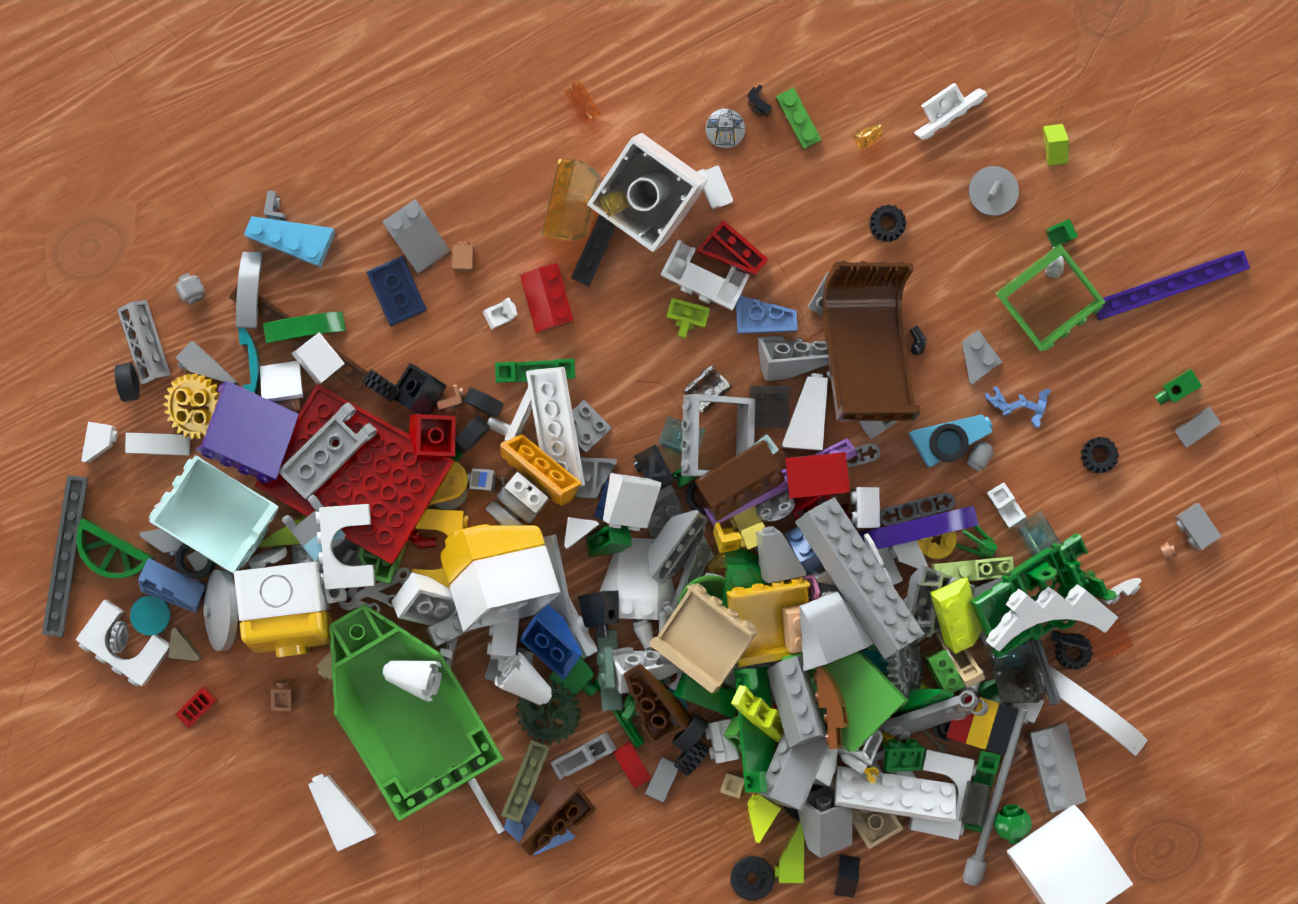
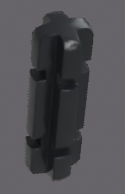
(1070, 640)

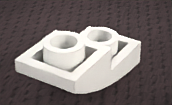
(1127, 587)

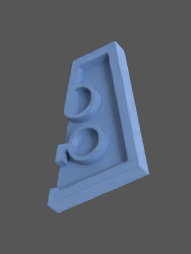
(762, 317)

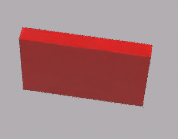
(817, 475)

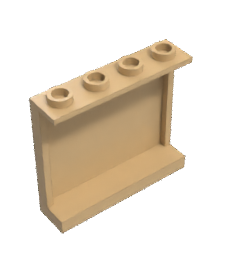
(704, 638)

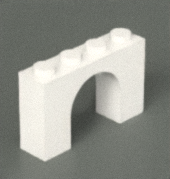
(335, 573)
(96, 638)
(960, 771)

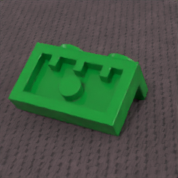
(903, 755)

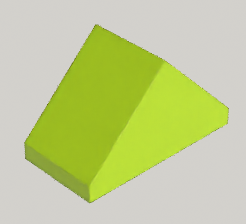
(1056, 144)

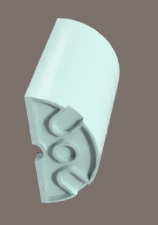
(214, 514)

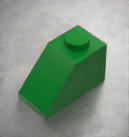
(609, 541)

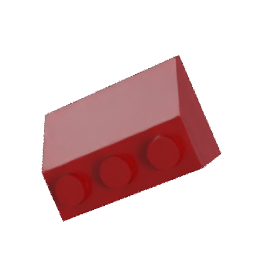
(546, 298)

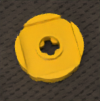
(939, 551)

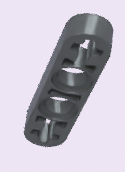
(916, 509)

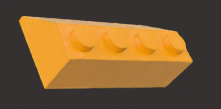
(540, 469)

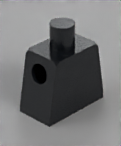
(600, 610)

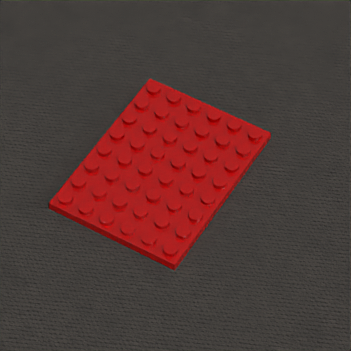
(377, 474)

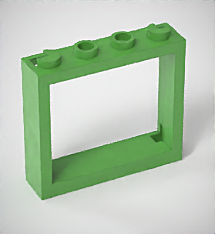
(1078, 319)

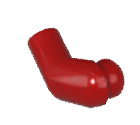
(420, 541)

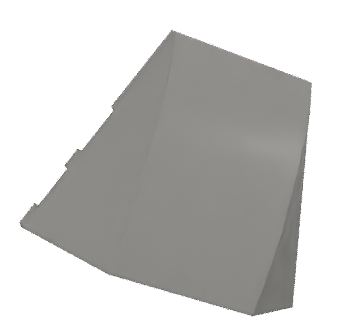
(919, 599)
(830, 631)

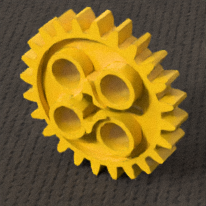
(193, 387)

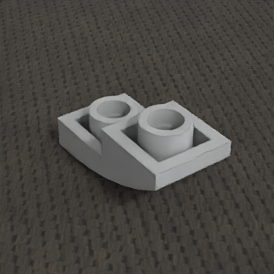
(1197, 427)

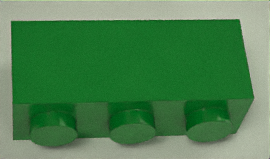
(696, 693)

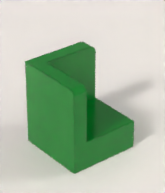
(1061, 233)

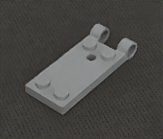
(319, 459)
(934, 715)

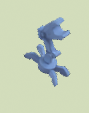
(999, 402)

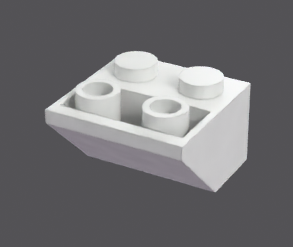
(866, 507)

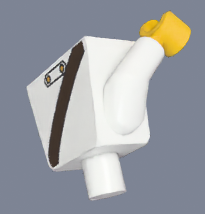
(865, 755)

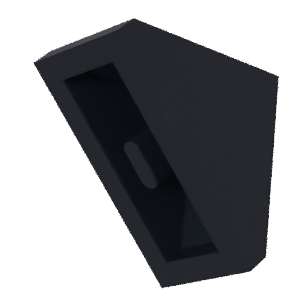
(847, 876)

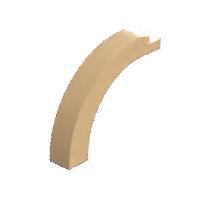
(964, 664)

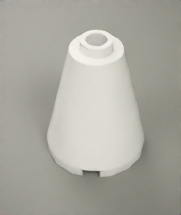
(415, 677)
(523, 680)

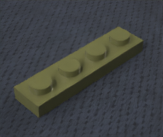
(525, 781)

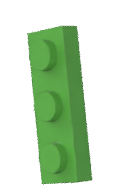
(798, 118)

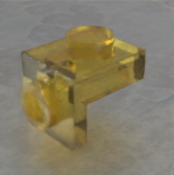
(614, 203)

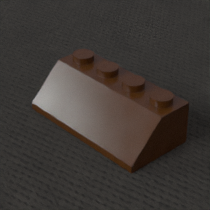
(739, 480)

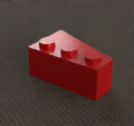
(732, 250)

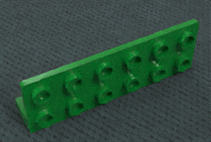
(755, 745)

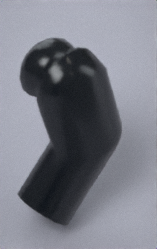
(919, 341)

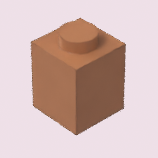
(463, 256)

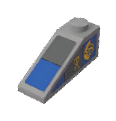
(482, 480)

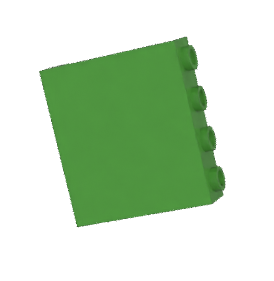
(867, 696)

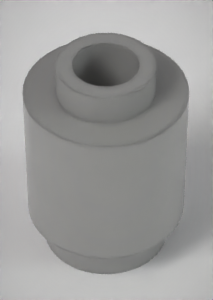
(980, 456)

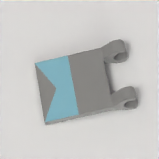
(307, 531)

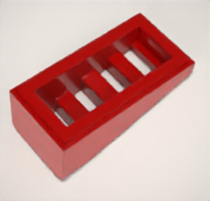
(208, 696)

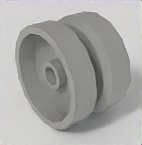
(511, 511)

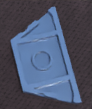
(517, 829)

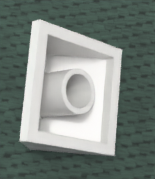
(318, 358)
(577, 530)

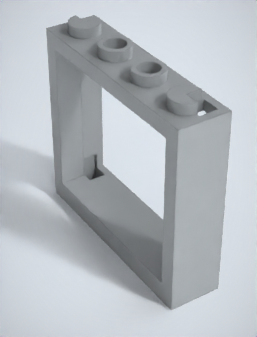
(690, 428)

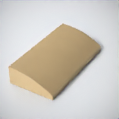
(872, 825)

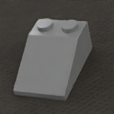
(416, 236)

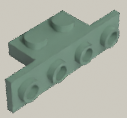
(610, 696)

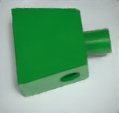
(1185, 381)
(577, 679)

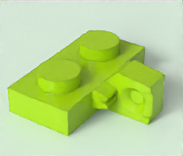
(687, 315)

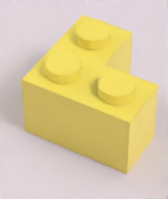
(747, 524)

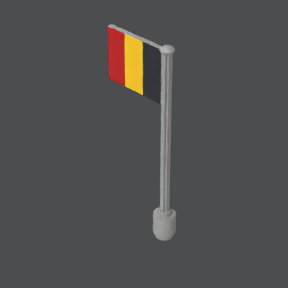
(994, 732)

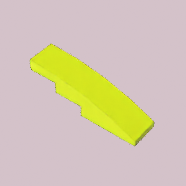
(759, 713)

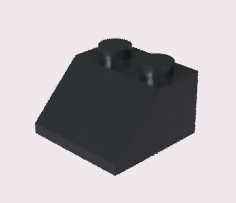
(419, 390)
(653, 466)

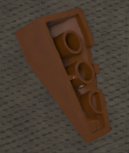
(658, 708)
(562, 808)

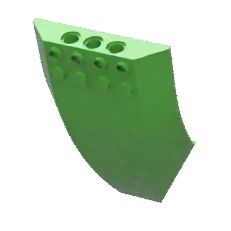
(407, 743)

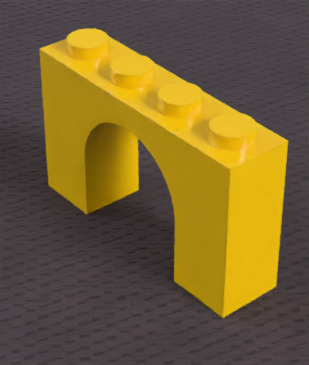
(444, 521)

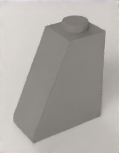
(777, 557)

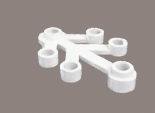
(373, 592)

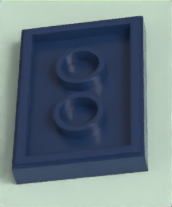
(396, 291)

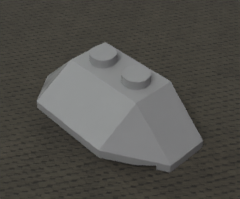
(674, 544)

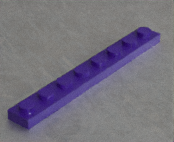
(1173, 284)

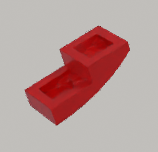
(632, 765)

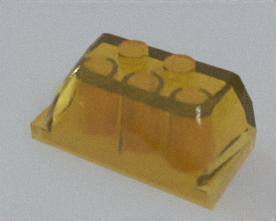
(568, 212)

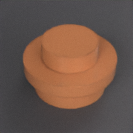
(1168, 552)

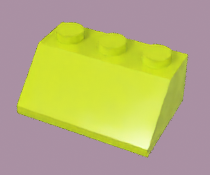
(956, 615)

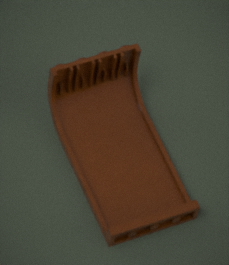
(868, 341)

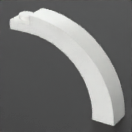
(1098, 713)

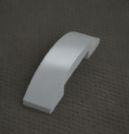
(248, 289)

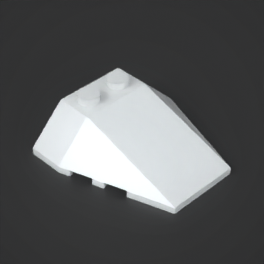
(638, 593)

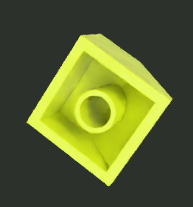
(761, 814)

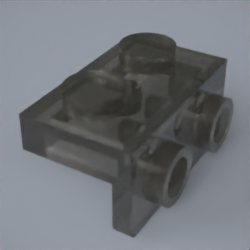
(708, 383)

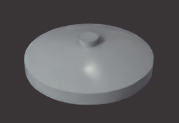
(220, 610)

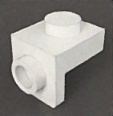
(500, 313)

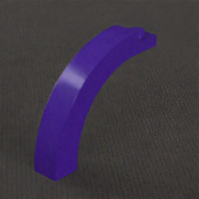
(923, 527)

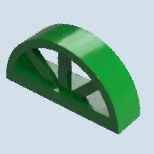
(108, 538)

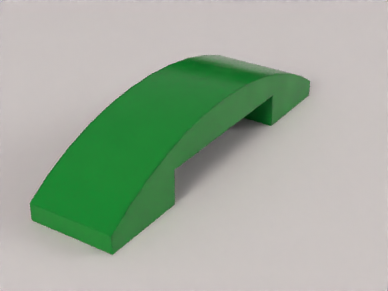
(304, 326)
(516, 371)
(985, 773)

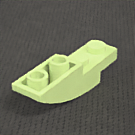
(977, 569)

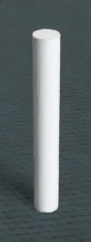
(486, 806)

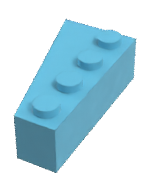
(296, 239)

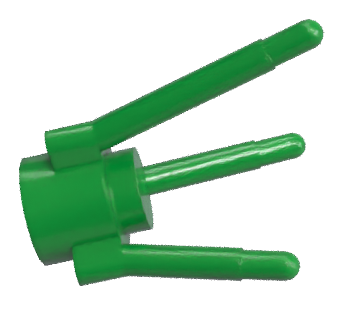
(986, 547)

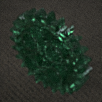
(566, 712)

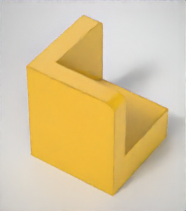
(726, 539)

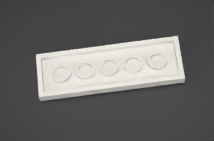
(555, 418)
(896, 795)

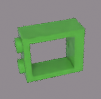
(941, 667)

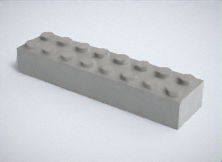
(859, 577)

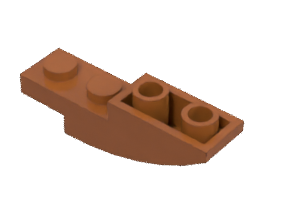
(830, 697)

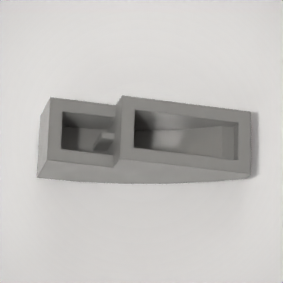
(583, 755)

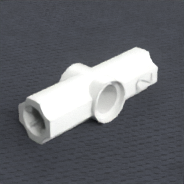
(580, 633)

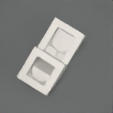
(1006, 505)

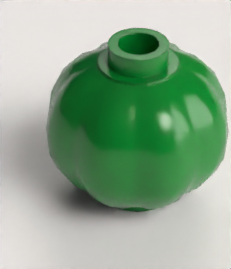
(1012, 823)

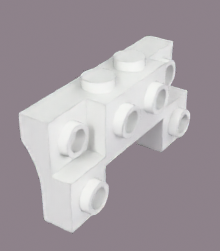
(702, 282)

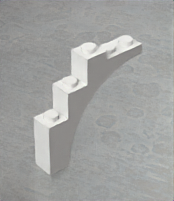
(1049, 606)

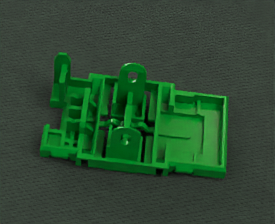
(1033, 573)

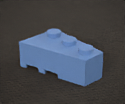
(171, 586)

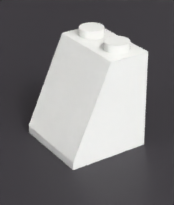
(630, 501)

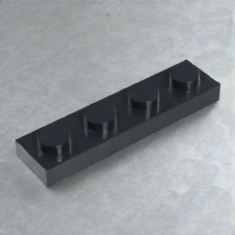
(593, 251)

